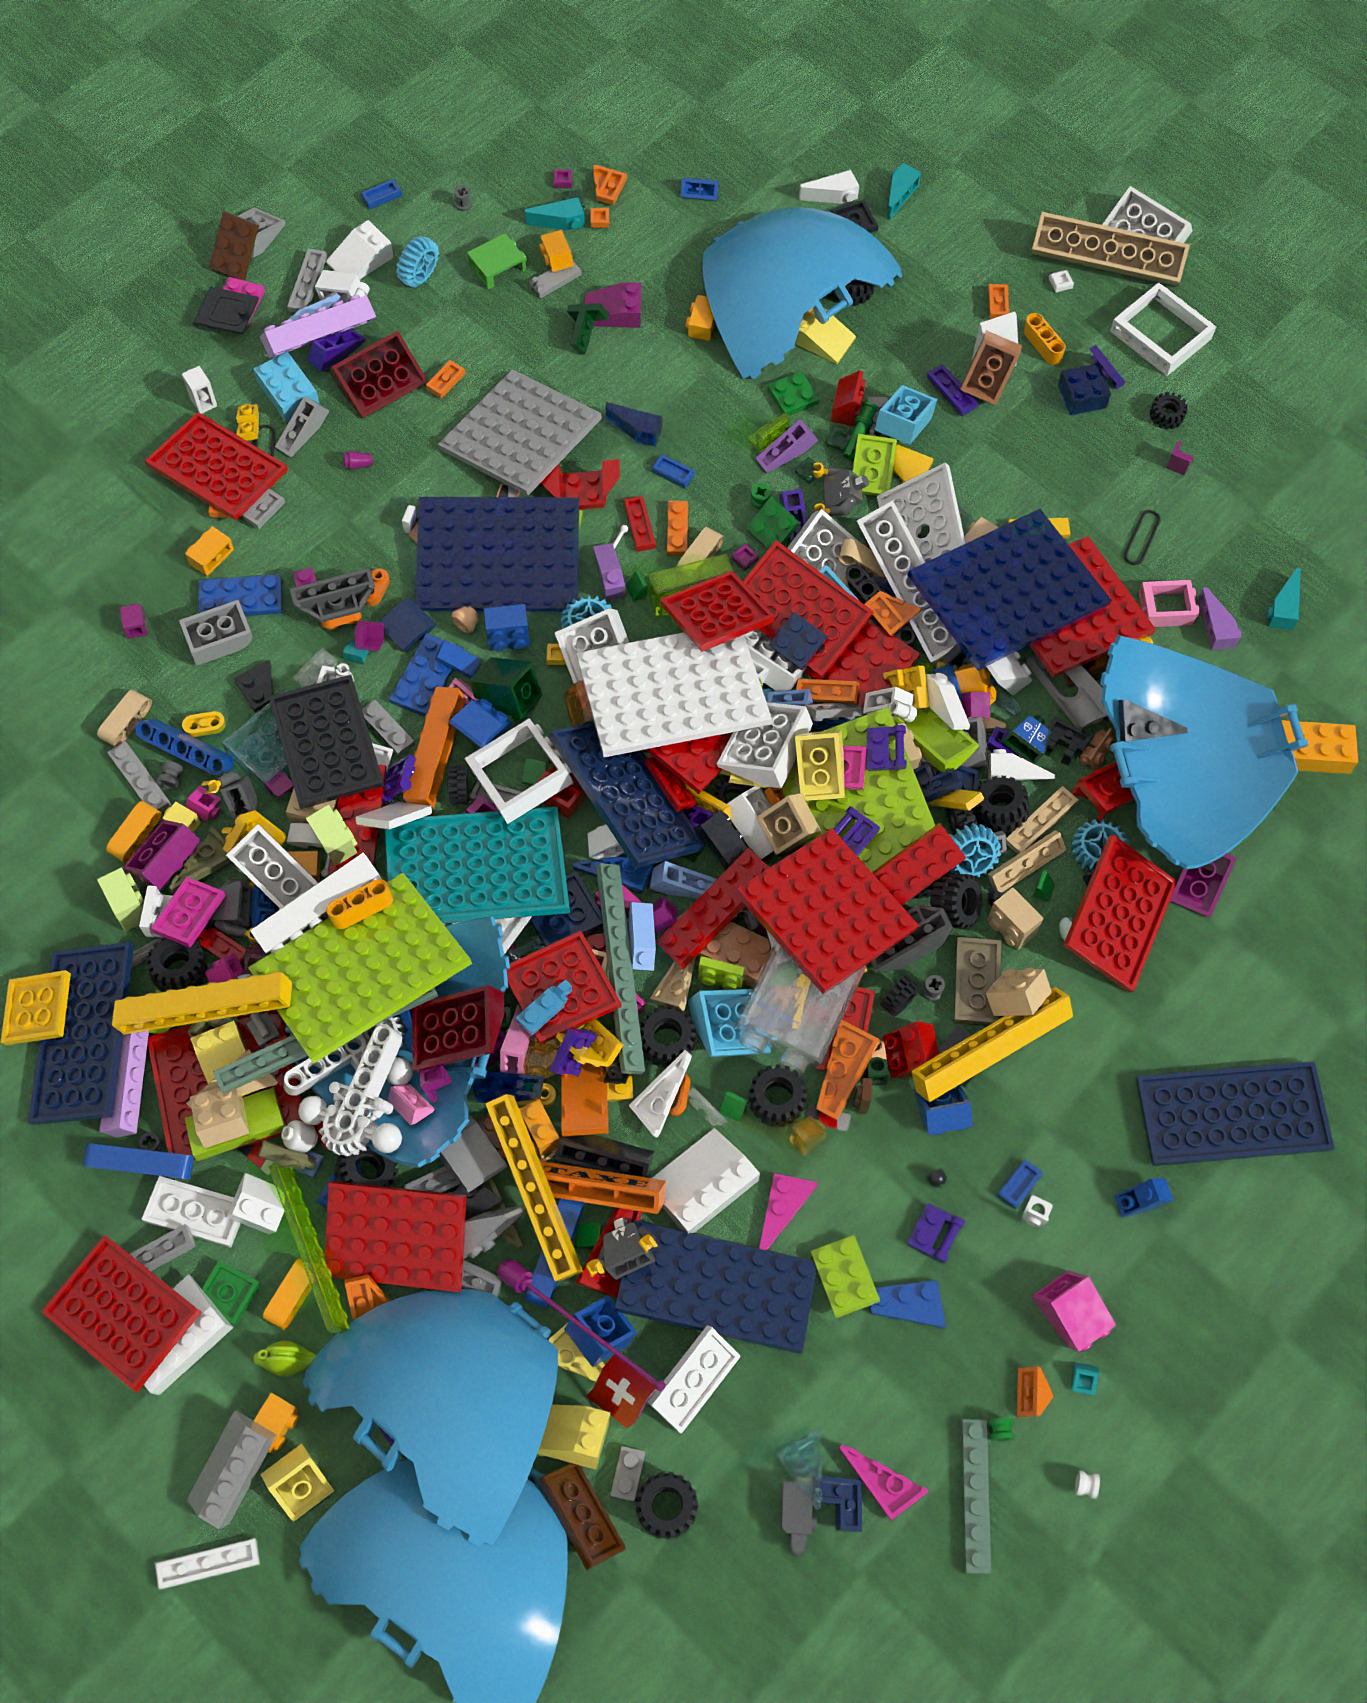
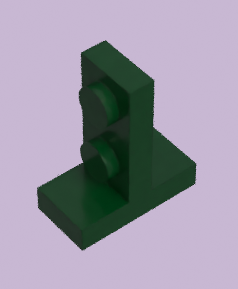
(585, 316)

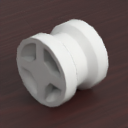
(1087, 1484)

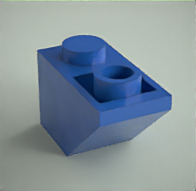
(1144, 1197)

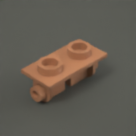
(1096, 756)

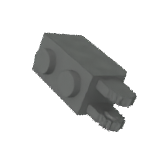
(796, 1517)

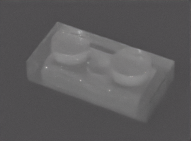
(700, 1101)

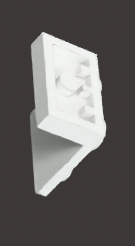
(152, 908)

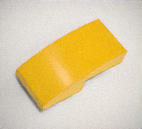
(248, 421)

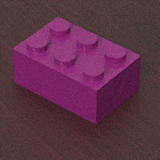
(162, 854)

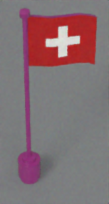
(621, 1383)

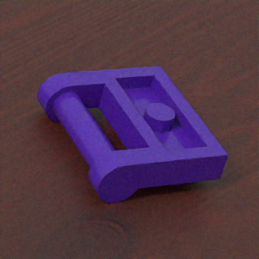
(1108, 369)
(878, 748)
(399, 774)
(861, 832)
(564, 1061)
(928, 1230)

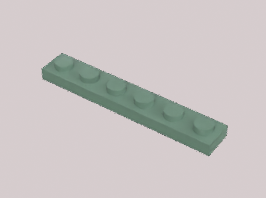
(976, 1497)

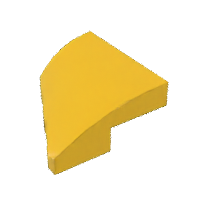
(910, 463)
(913, 681)

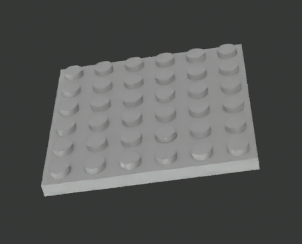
(520, 432)

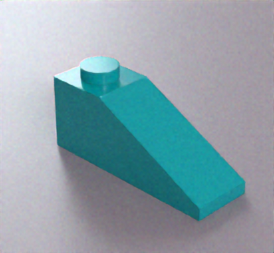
(904, 183)
(557, 215)
(1285, 608)

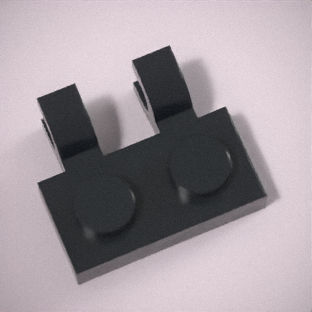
(1068, 736)

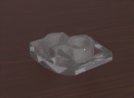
(310, 671)

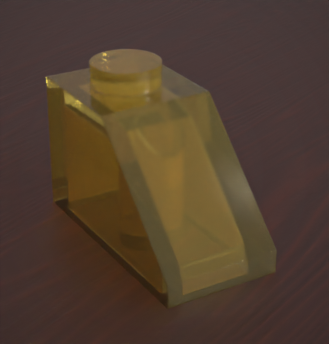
(540, 1059)
(807, 1135)

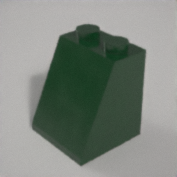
(507, 685)

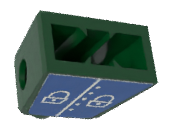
(1029, 738)

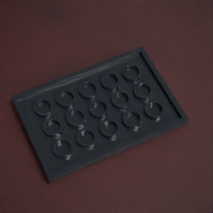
(326, 741)

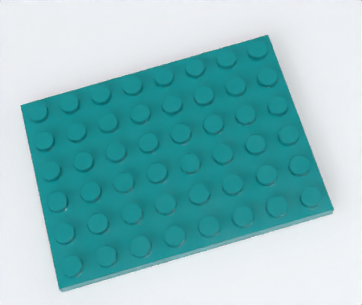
(482, 865)

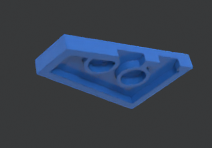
(912, 1303)

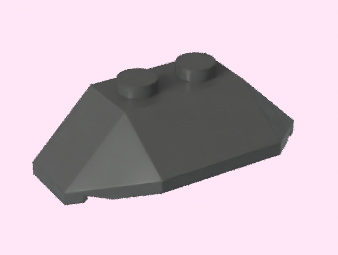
(334, 596)
(929, 936)

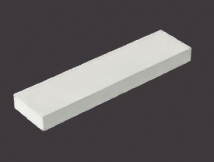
(207, 1564)

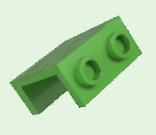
(495, 258)

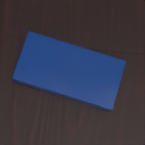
(381, 194)
(673, 471)
(457, 659)
(1020, 1184)

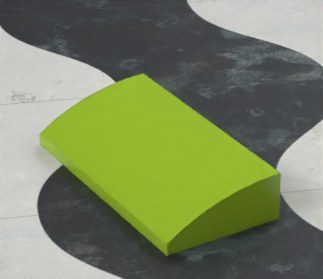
(939, 742)
(263, 1120)

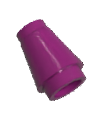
(356, 460)

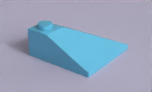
(714, 1018)

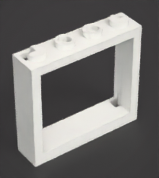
(1146, 347)
(535, 794)

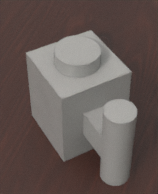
(263, 1029)

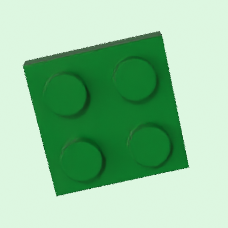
(793, 394)
(773, 523)
(230, 1291)

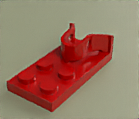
(1104, 790)

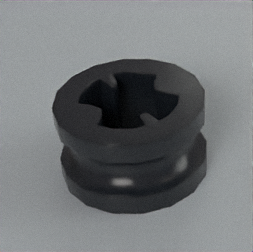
(150, 1135)

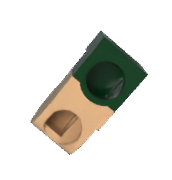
(877, 1067)

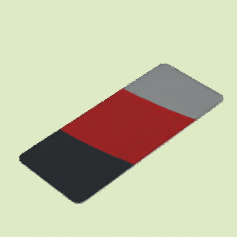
(841, 1124)
(251, 1152)

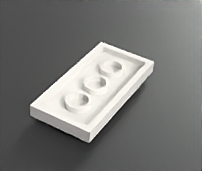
(200, 1209)
(694, 1379)

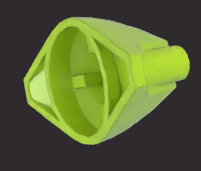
(284, 1358)

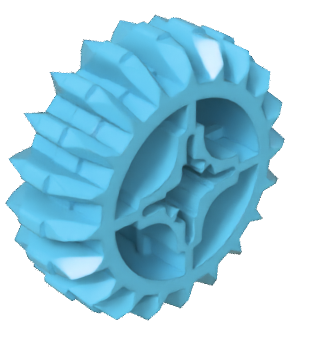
(417, 261)
(582, 609)
(1088, 850)
(978, 857)

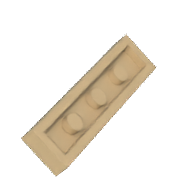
(1041, 820)
(1027, 862)

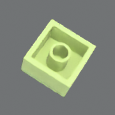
(333, 834)
(123, 897)

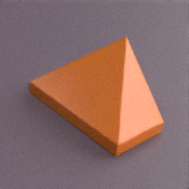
(1032, 1392)

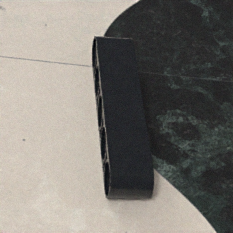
(865, 581)

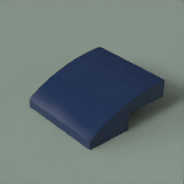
(407, 624)

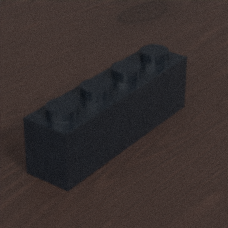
(722, 838)
(605, 1155)

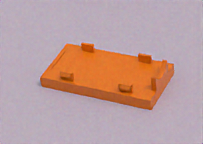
(585, 1102)

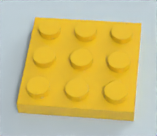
(35, 1008)

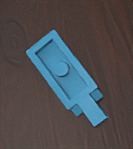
(544, 1007)

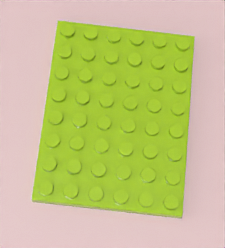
(888, 798)
(363, 972)

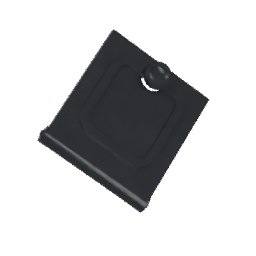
(222, 310)

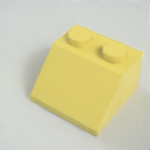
(297, 1482)

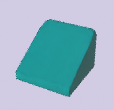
(355, 655)
(1084, 1378)

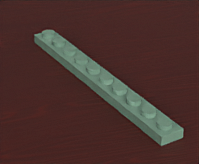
(620, 968)
(279, 1056)

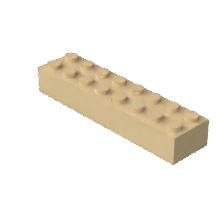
(1110, 249)

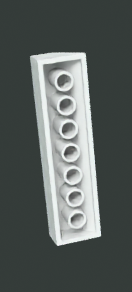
(896, 556)

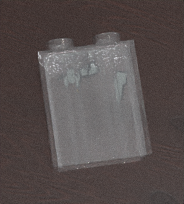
(792, 1013)

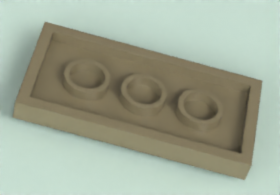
(975, 972)

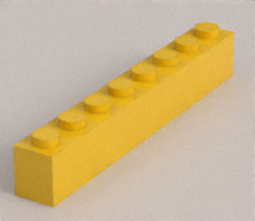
(202, 1003)
(989, 1046)
(534, 1187)

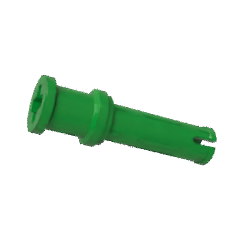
(863, 422)

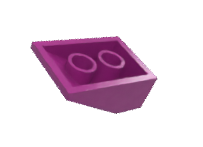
(621, 302)
(1202, 886)

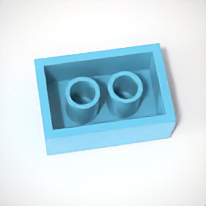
(284, 384)
(905, 414)

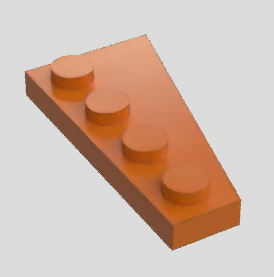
(845, 1067)

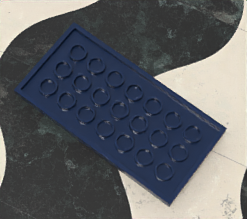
(627, 798)
(80, 1070)
(1234, 1113)
(722, 1285)

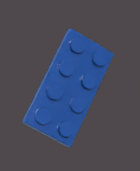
(255, 594)
(421, 677)

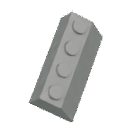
(230, 1470)

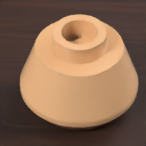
(465, 619)

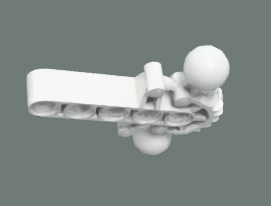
(399, 1074)
(336, 1119)

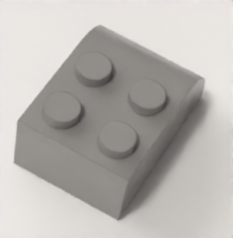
(216, 632)

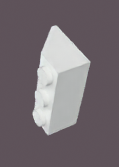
(744, 816)

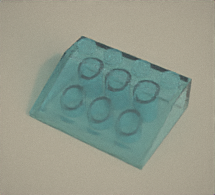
(258, 746)

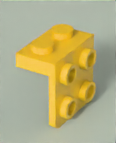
(246, 823)
(601, 1051)

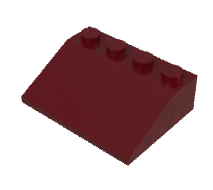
(378, 375)
(456, 1027)

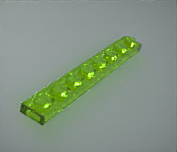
(309, 1249)

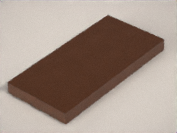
(581, 1515)

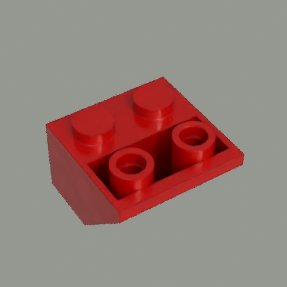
(848, 399)
(568, 799)
(910, 1048)

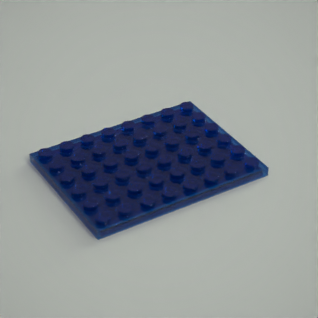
(497, 553)
(1008, 588)

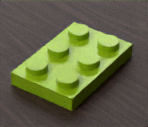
(875, 460)
(845, 1276)

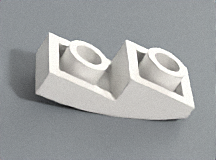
(302, 836)

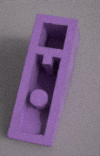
(787, 446)
(609, 571)
(1219, 623)

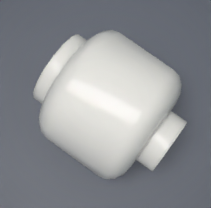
(299, 1136)

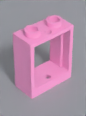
(1172, 618)

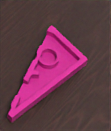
(785, 1199)
(890, 1490)

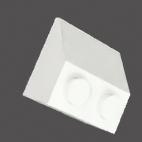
(257, 1205)

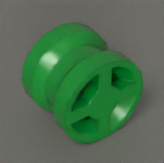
(758, 500)
(1001, 1429)

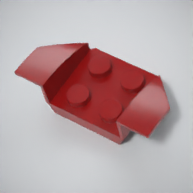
(588, 486)

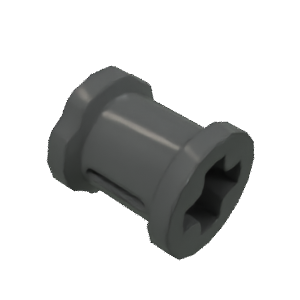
(463, 198)
(937, 983)

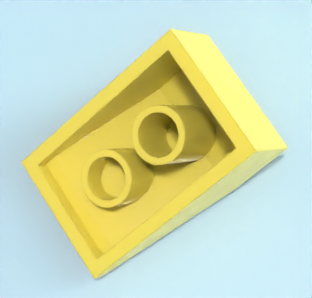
(825, 340)
(820, 765)
(219, 1048)
(575, 1434)

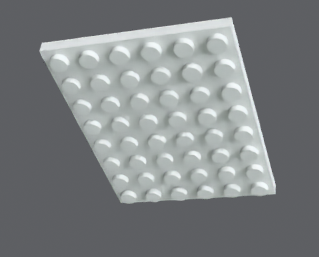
(670, 692)

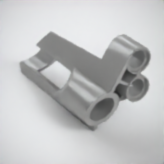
(1085, 707)

